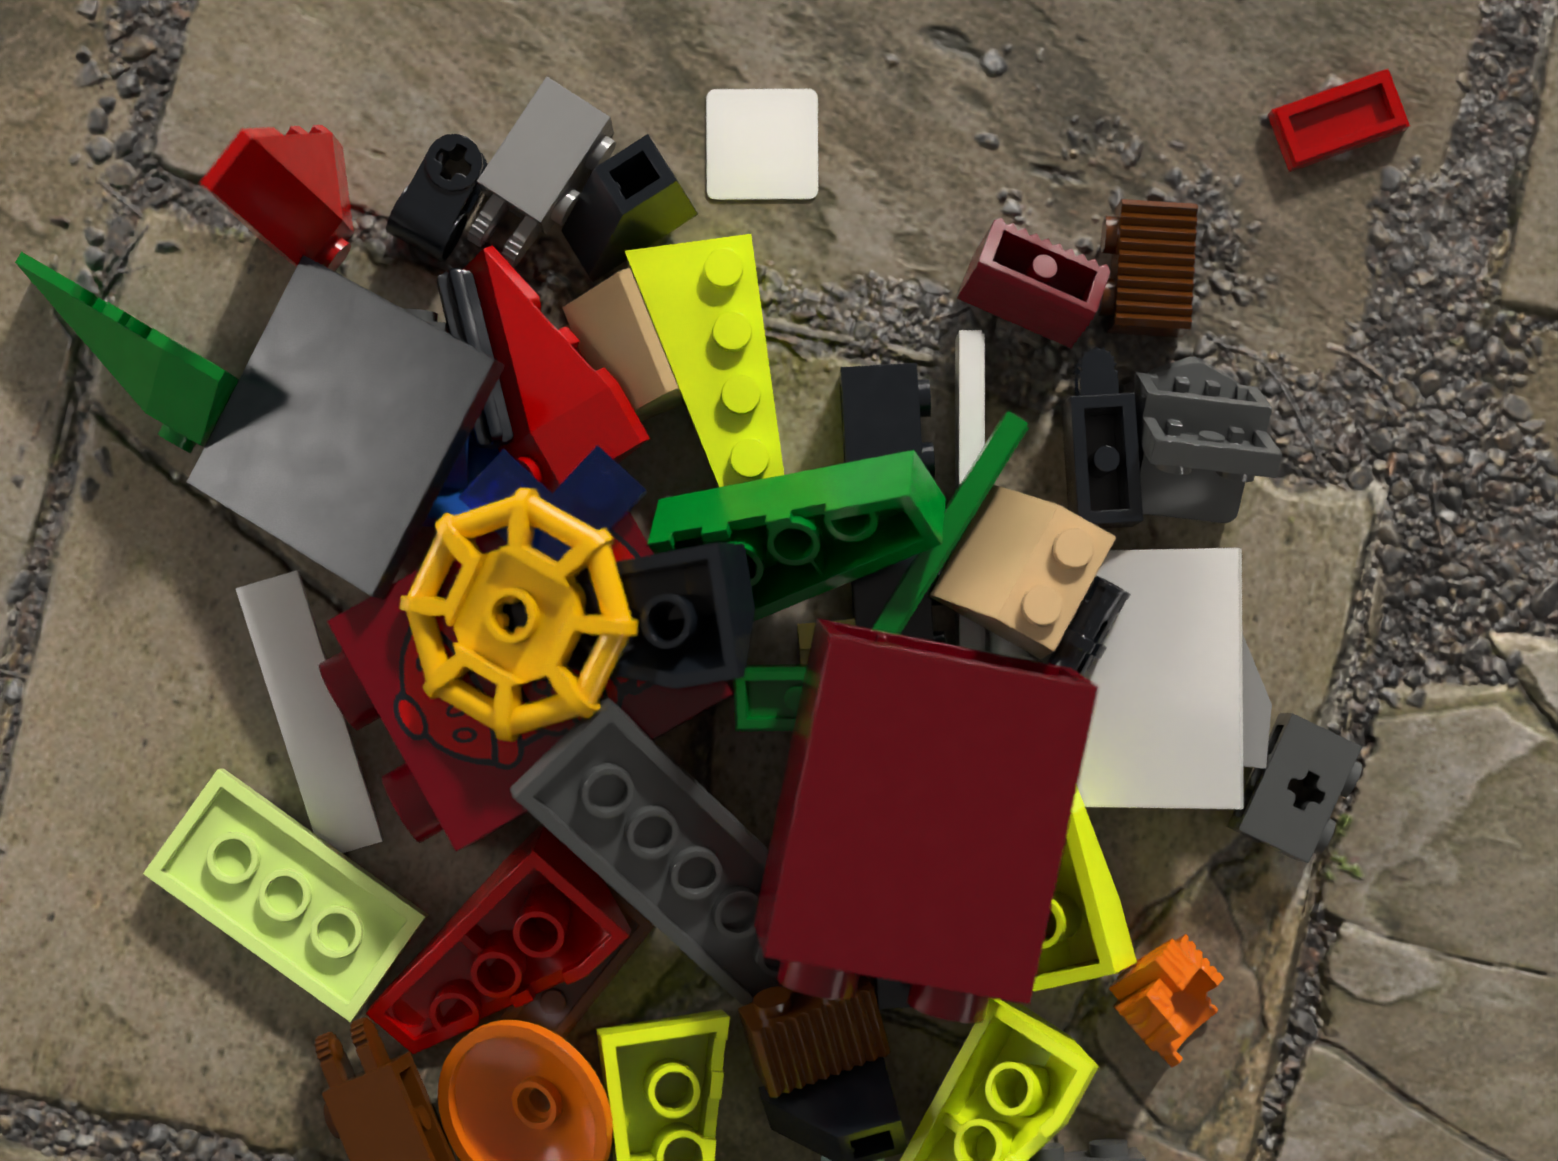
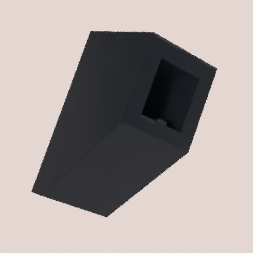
(625, 207)
(841, 1117)

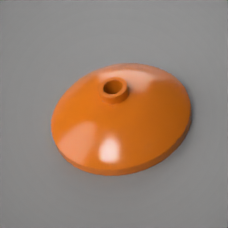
(497, 1103)

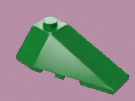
(153, 369)

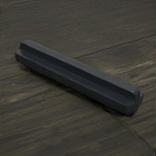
(467, 323)

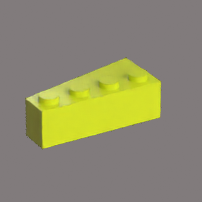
(714, 339)
(665, 1085)

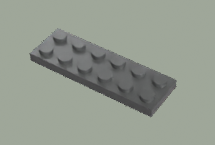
(657, 843)

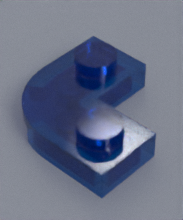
(594, 493)

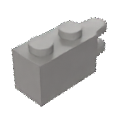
(542, 167)

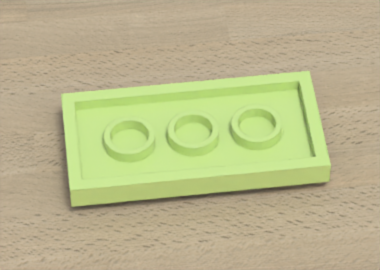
(285, 894)

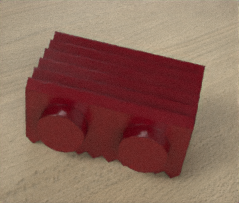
(1034, 283)

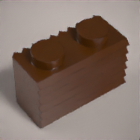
(1150, 268)
(811, 1037)

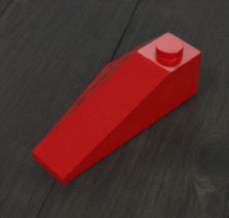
(287, 191)
(550, 392)
(520, 933)

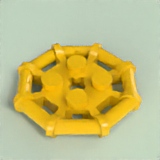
(553, 609)

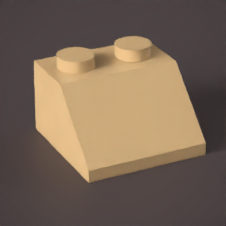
(621, 337)
(1022, 569)

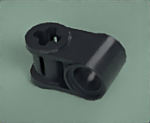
(432, 207)

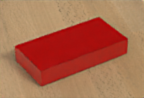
(1338, 120)

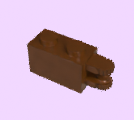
(381, 1109)

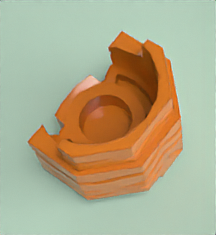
(1167, 996)

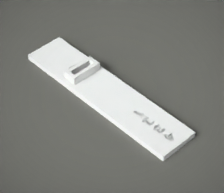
(307, 714)

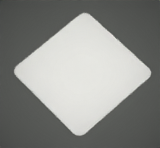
(762, 143)

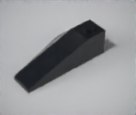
(690, 615)

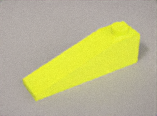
(1086, 918)
(1004, 1090)

